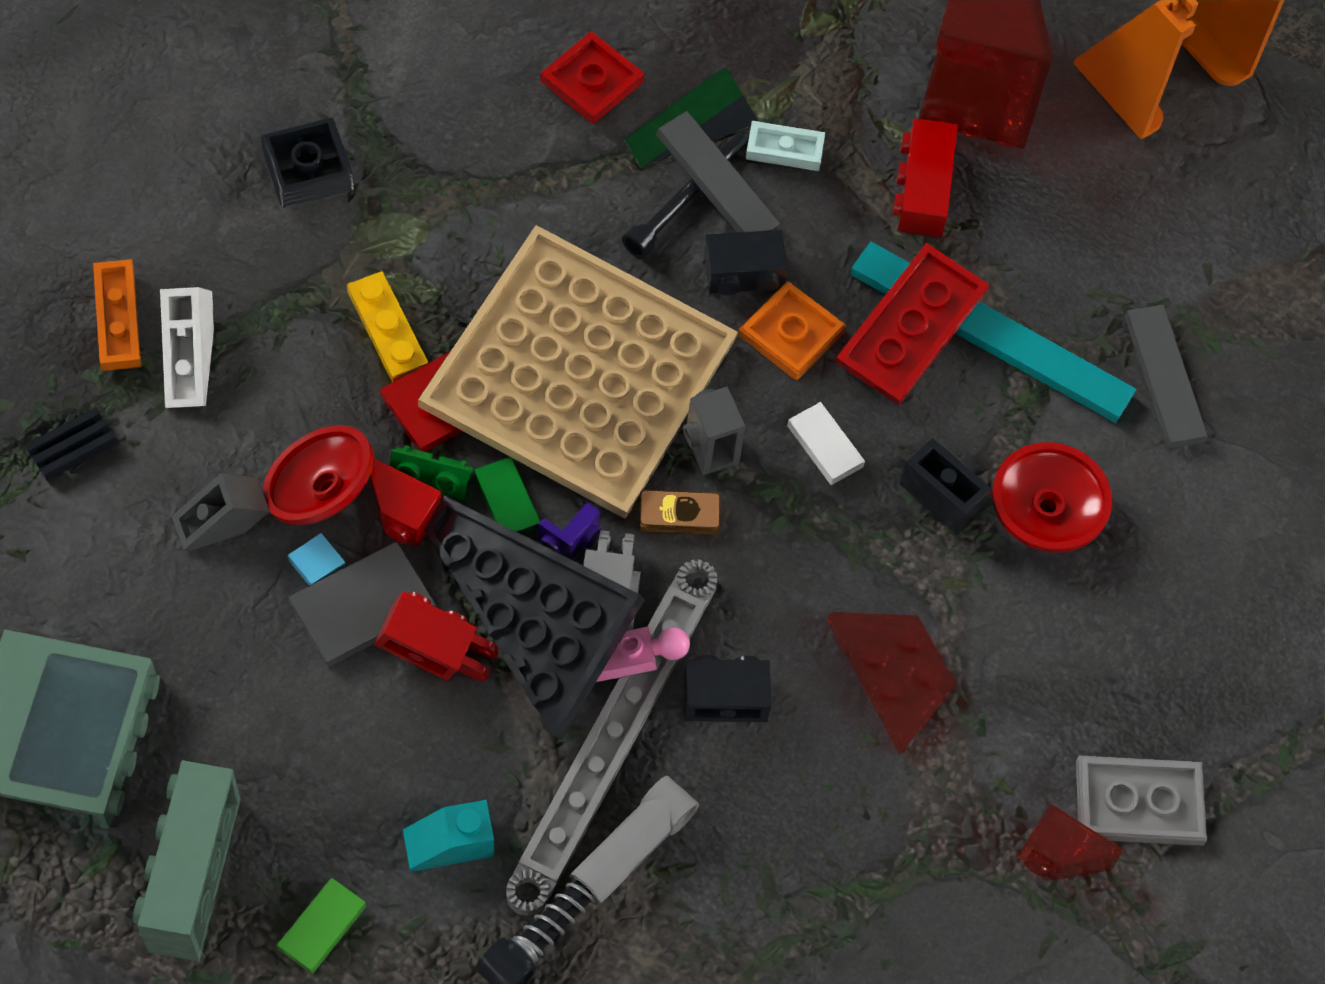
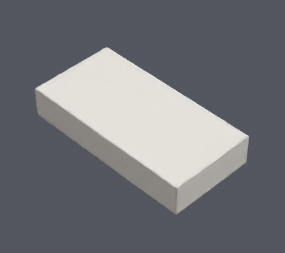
(825, 443)

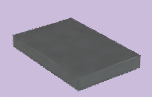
(352, 604)

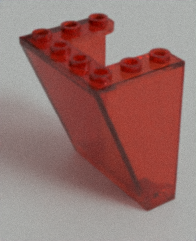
(989, 69)

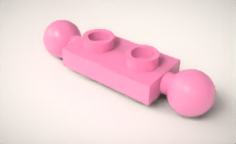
(638, 651)

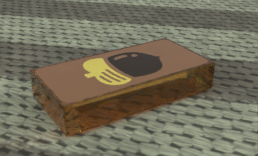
(679, 512)

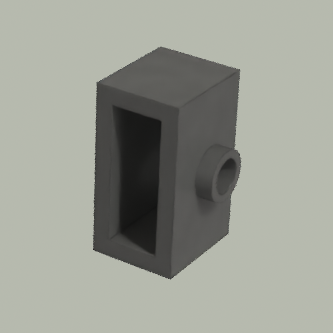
(714, 430)

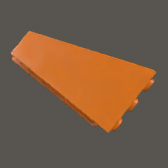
(1137, 59)

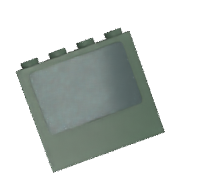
(70, 722)

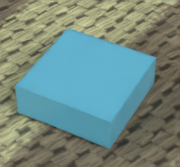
(316, 560)

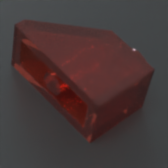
(1067, 848)

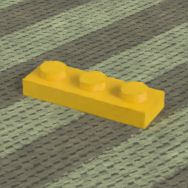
(386, 325)

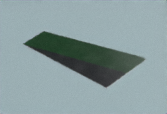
(714, 105)

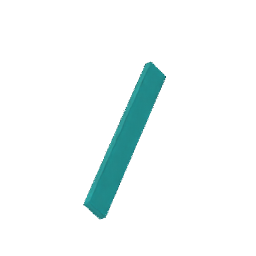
(1014, 344)

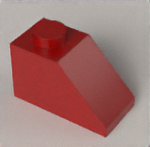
(402, 503)

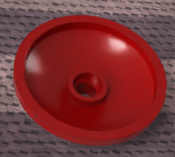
(318, 475)
(1054, 478)

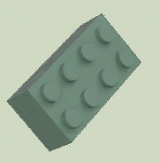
(188, 860)

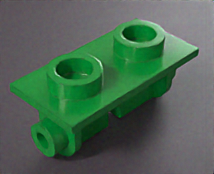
(443, 474)

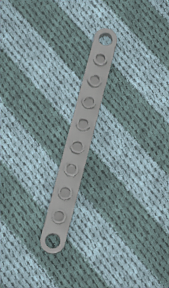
(605, 749)

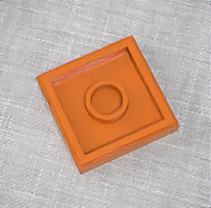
(792, 330)

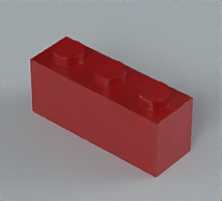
(925, 177)

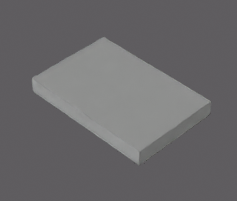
(1142, 799)

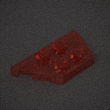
(895, 669)

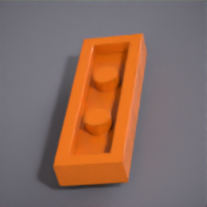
(117, 315)

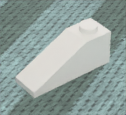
(186, 345)

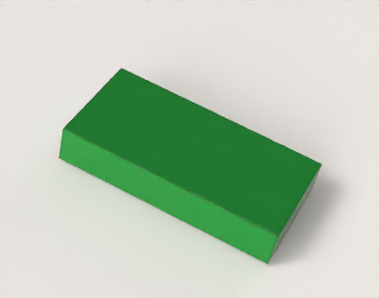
(507, 496)

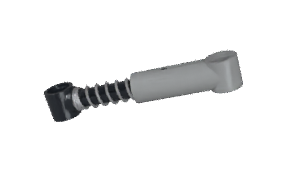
(660, 814)

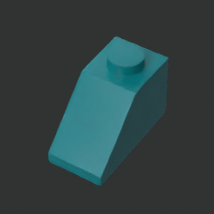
(450, 837)

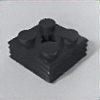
(313, 143)

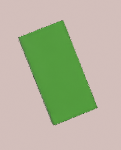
(321, 926)

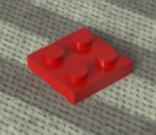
(592, 77)

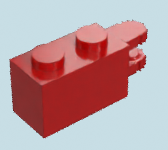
(433, 638)

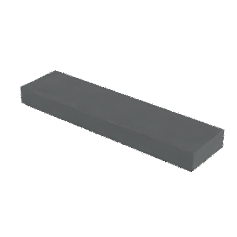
(715, 175)
(1166, 377)

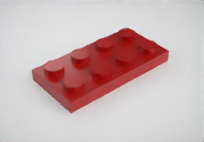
(912, 324)

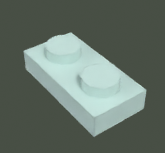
(785, 145)

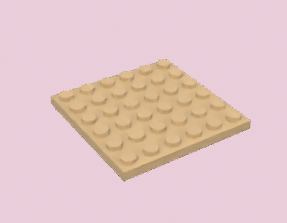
(578, 371)

